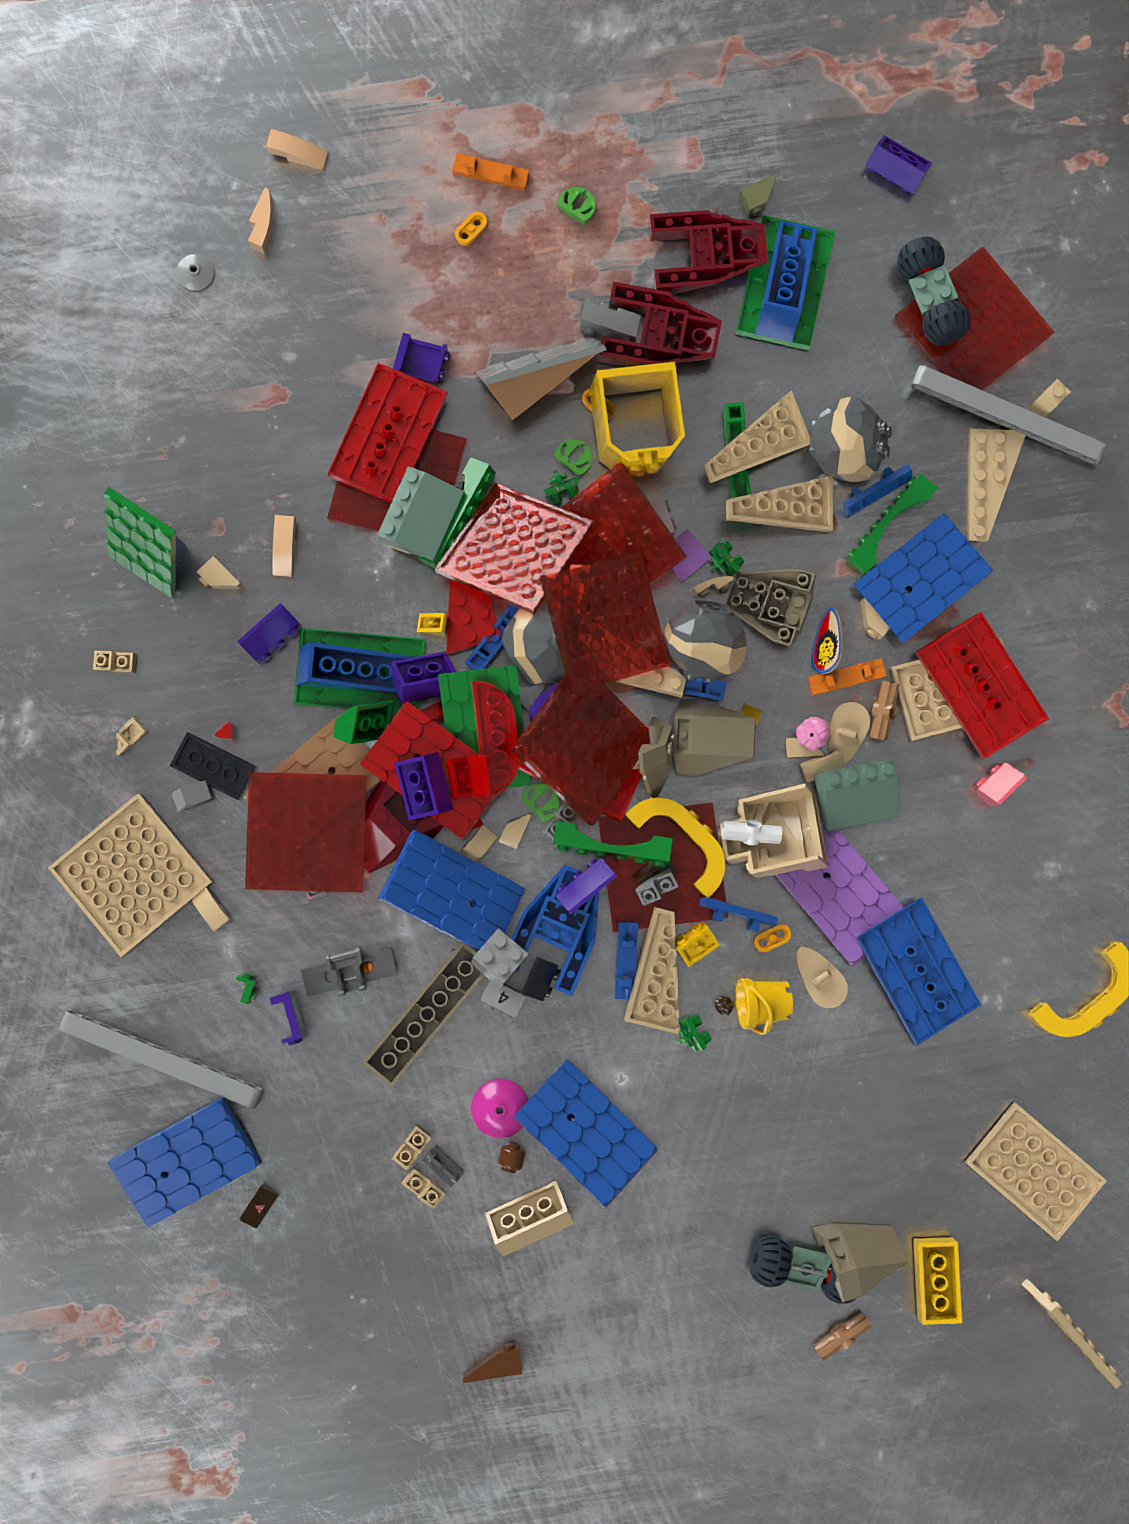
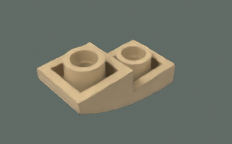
(719, 583)
(114, 661)
(817, 765)
(478, 844)
(210, 909)
(411, 1148)
(423, 1187)

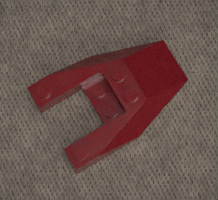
(718, 248)
(670, 329)
(389, 827)

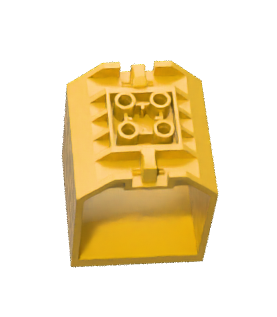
(636, 379)

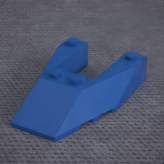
(552, 923)

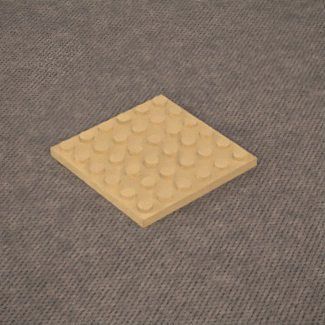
(130, 875)

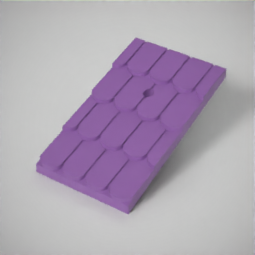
(846, 902)

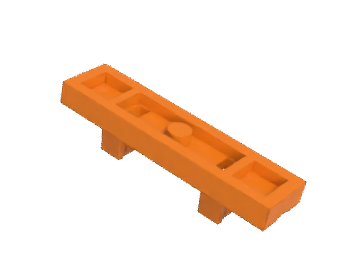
(490, 171)
(846, 677)

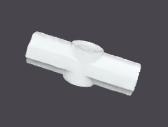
(751, 832)

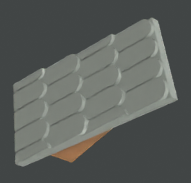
(532, 376)

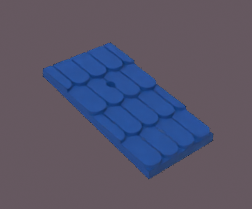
(937, 567)
(450, 891)
(909, 957)
(596, 1148)
(184, 1162)

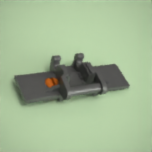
(350, 978)

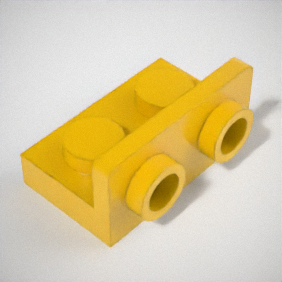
(696, 943)

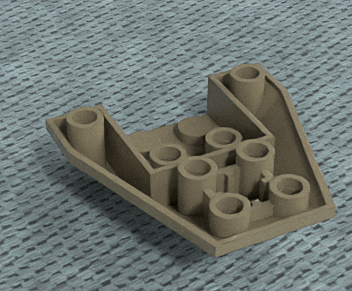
(773, 601)
(710, 737)
(860, 1255)

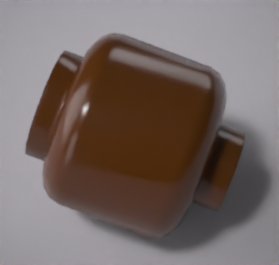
(511, 1157)

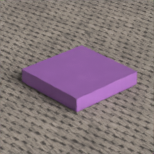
(695, 553)

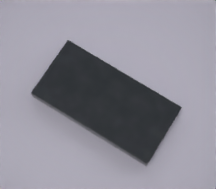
(210, 763)

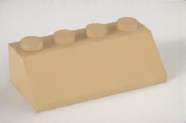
(529, 1218)

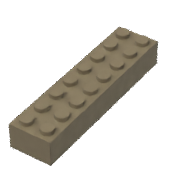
(424, 1016)

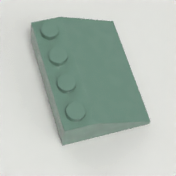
(420, 514)
(858, 794)

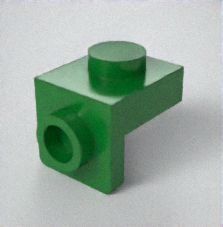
(250, 992)

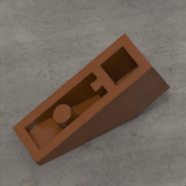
(501, 1363)

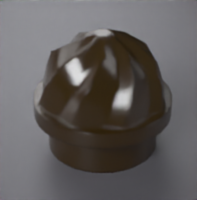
(724, 1005)

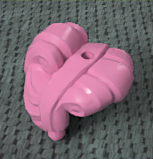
(820, 729)

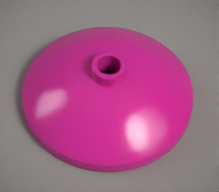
(498, 1094)

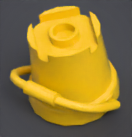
(762, 1003)

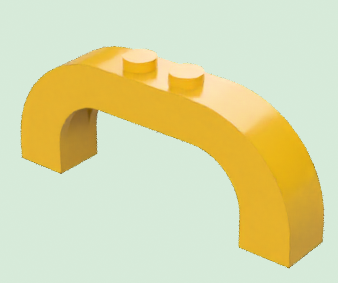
(699, 834)
(1094, 1013)

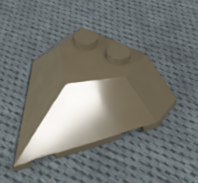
(656, 758)

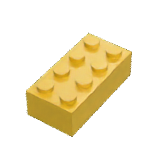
(937, 1280)

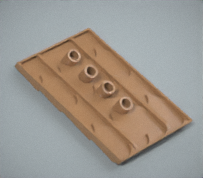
(326, 754)

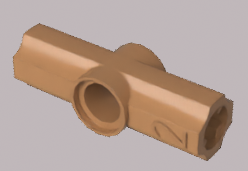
(884, 710)
(842, 1336)

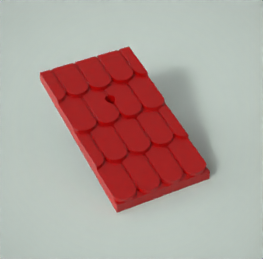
(387, 432)
(982, 685)
(416, 735)

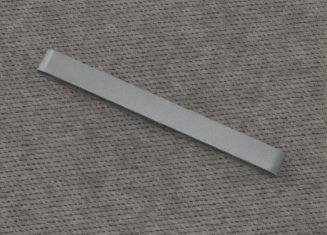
(1009, 415)
(160, 1059)

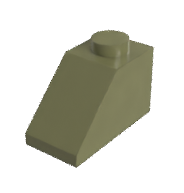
(756, 196)

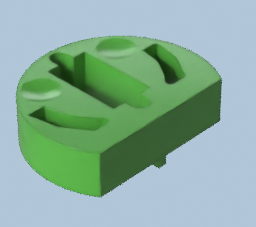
(580, 215)
(571, 446)
(539, 790)

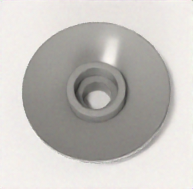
(195, 280)

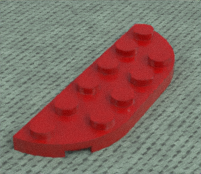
(496, 733)

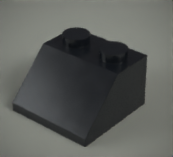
(540, 978)

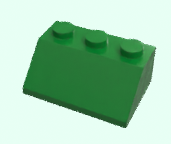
(363, 722)

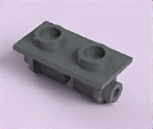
(443, 1166)

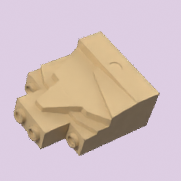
(802, 833)

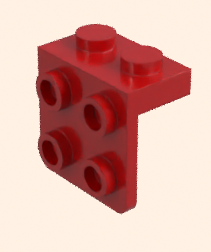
(470, 776)

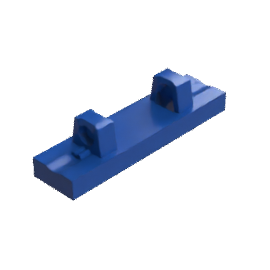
(890, 482)
(479, 657)
(709, 690)
(720, 908)
(626, 958)

